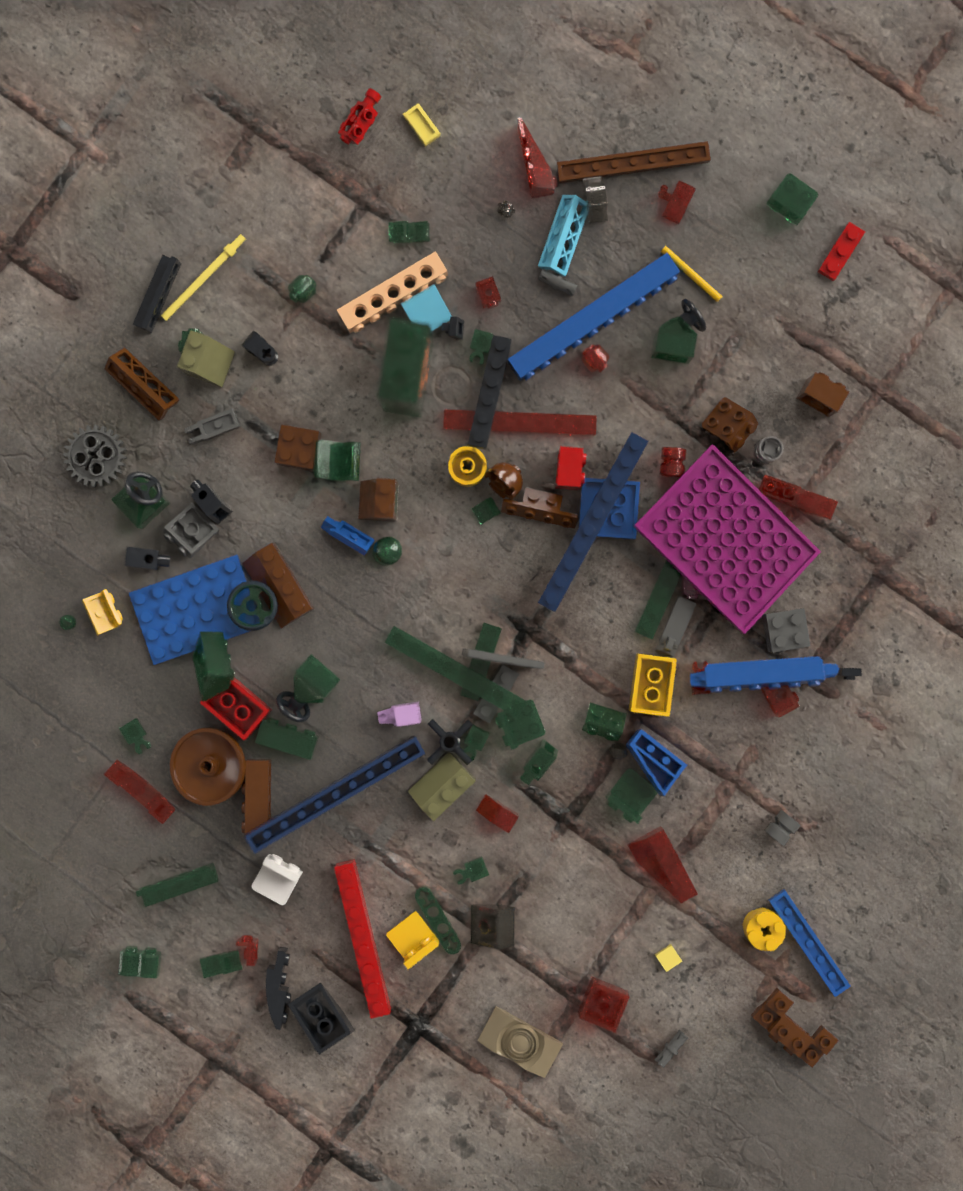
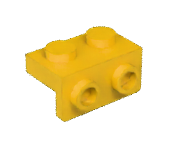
(102, 612)

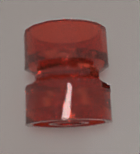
(672, 461)

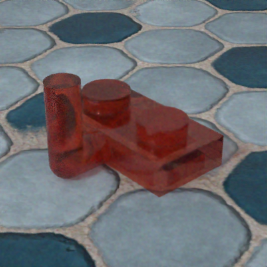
(677, 201)

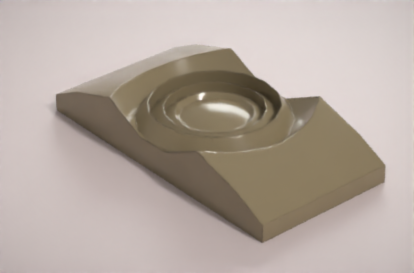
(519, 1042)

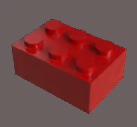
(238, 709)

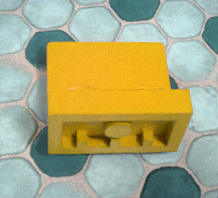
(413, 939)

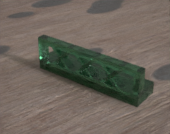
(178, 884)

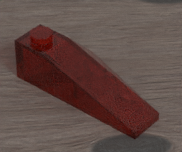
(538, 171)

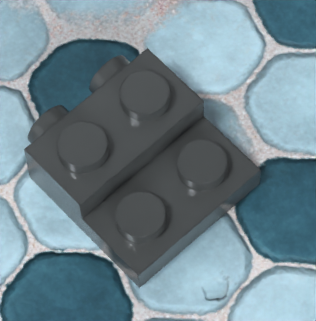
(190, 531)

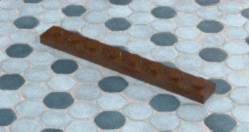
(633, 162)

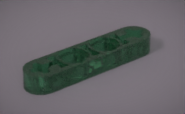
(440, 918)

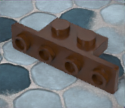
(541, 507)

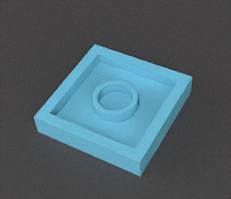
(427, 308)

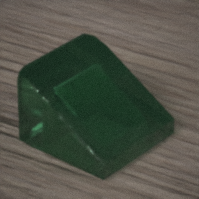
(486, 510)

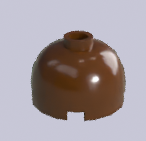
(505, 480)

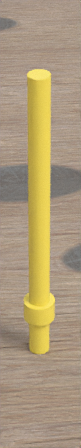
(229, 250)

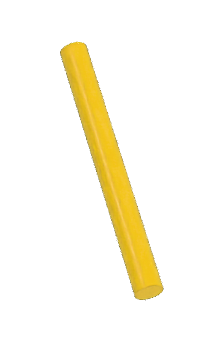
(692, 274)

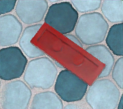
(841, 251)

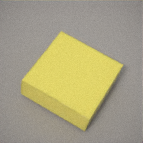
(668, 957)

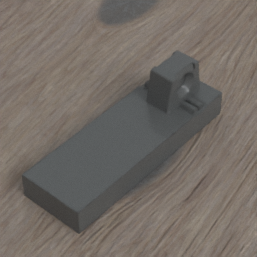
(676, 626)

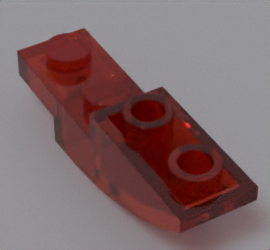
(797, 497)

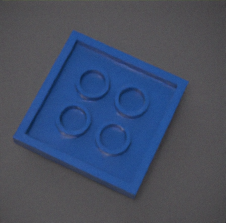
(623, 513)

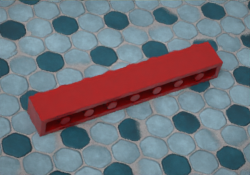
(362, 938)

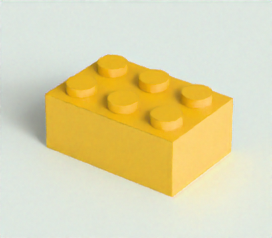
(652, 685)

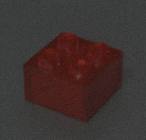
(603, 1004)

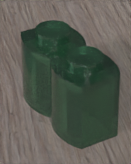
(139, 962)

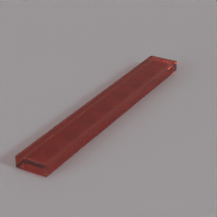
(525, 422)

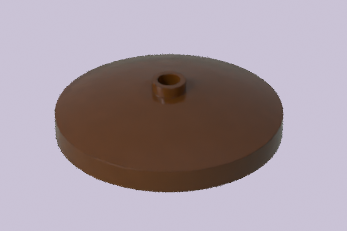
(192, 769)

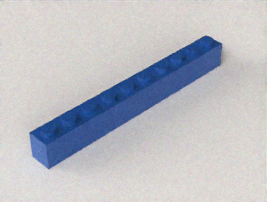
(594, 316)

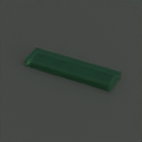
(487, 643)

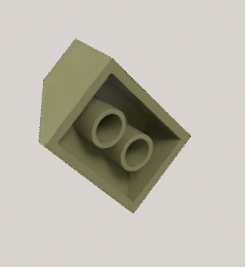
(441, 786)

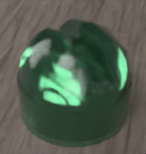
(69, 618)

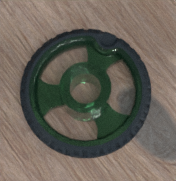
(235, 611)

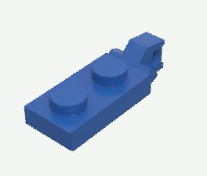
(348, 535)

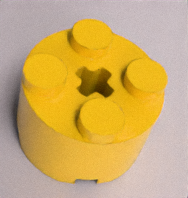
(467, 455)
(768, 939)

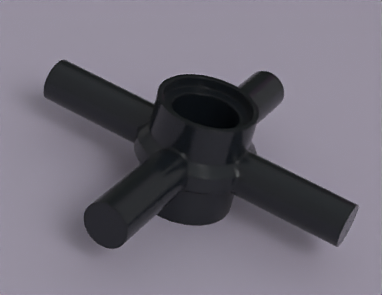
(443, 748)

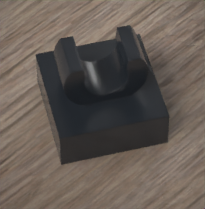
(454, 328)

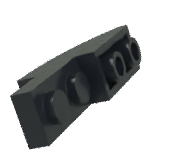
(276, 994)

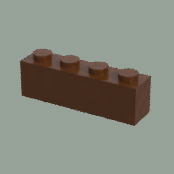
(257, 793)

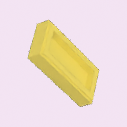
(421, 124)

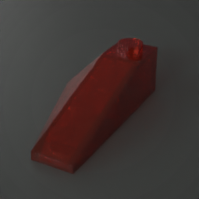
(661, 861)

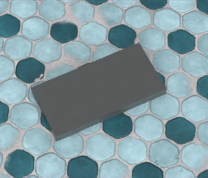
(503, 658)

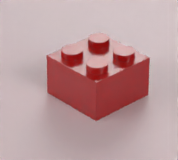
(569, 468)

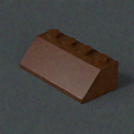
(272, 570)

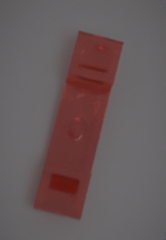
(141, 790)

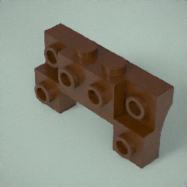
(793, 1037)

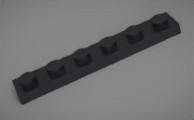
(489, 392)

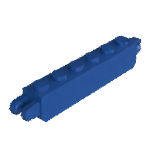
(763, 673)

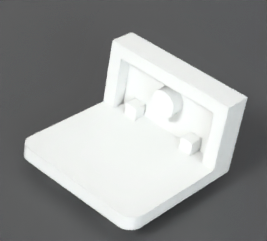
(276, 879)

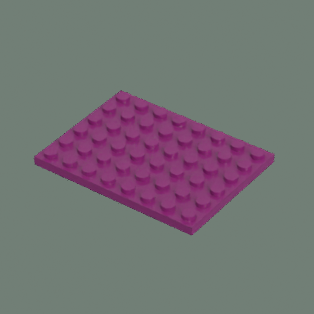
(727, 539)

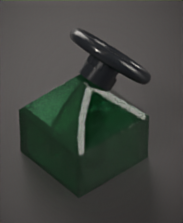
(675, 338)
(141, 498)
(311, 685)

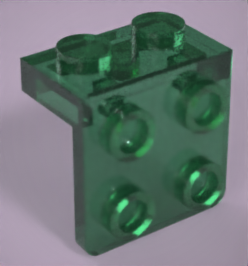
(792, 199)
(337, 460)
(520, 729)
(631, 795)

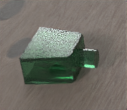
(542, 756)

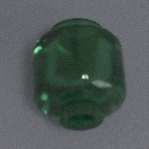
(302, 289)

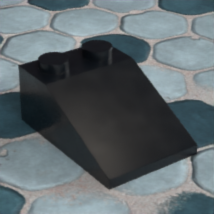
(321, 1018)

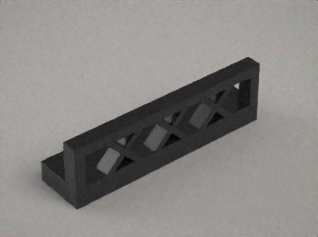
(157, 293)

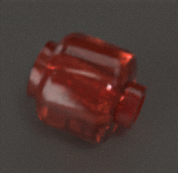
(595, 358)

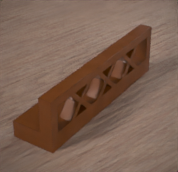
(137, 385)

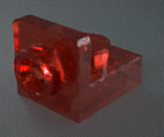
(251, 951)

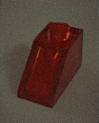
(497, 813)

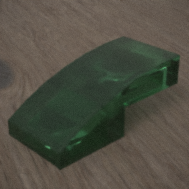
(409, 232)
(220, 963)

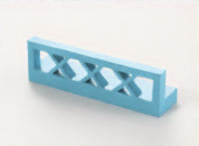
(560, 232)

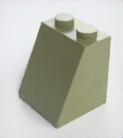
(205, 359)

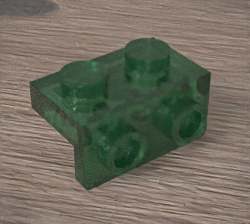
(604, 722)

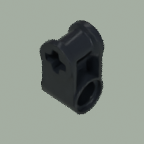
(259, 347)

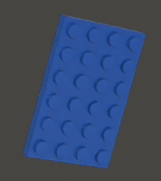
(182, 606)

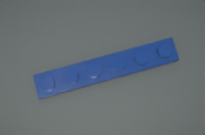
(809, 943)

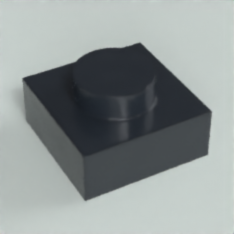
(850, 673)

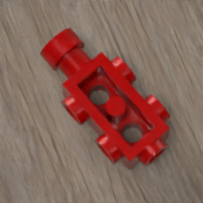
(360, 123)

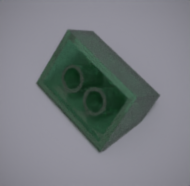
(212, 664)

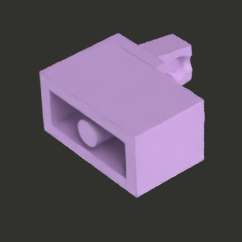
(401, 714)

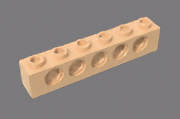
(413, 273)

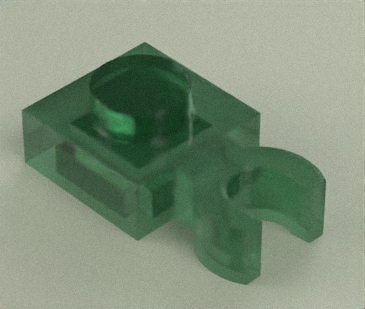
(480, 343)
(134, 733)
(476, 740)
(474, 869)

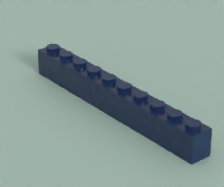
(593, 522)
(334, 794)

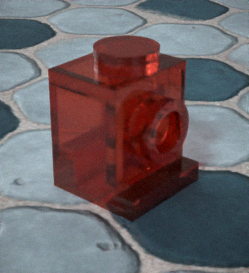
(485, 285)

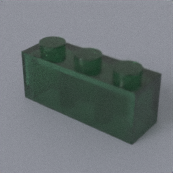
(287, 738)

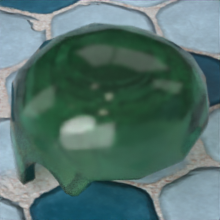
(387, 551)

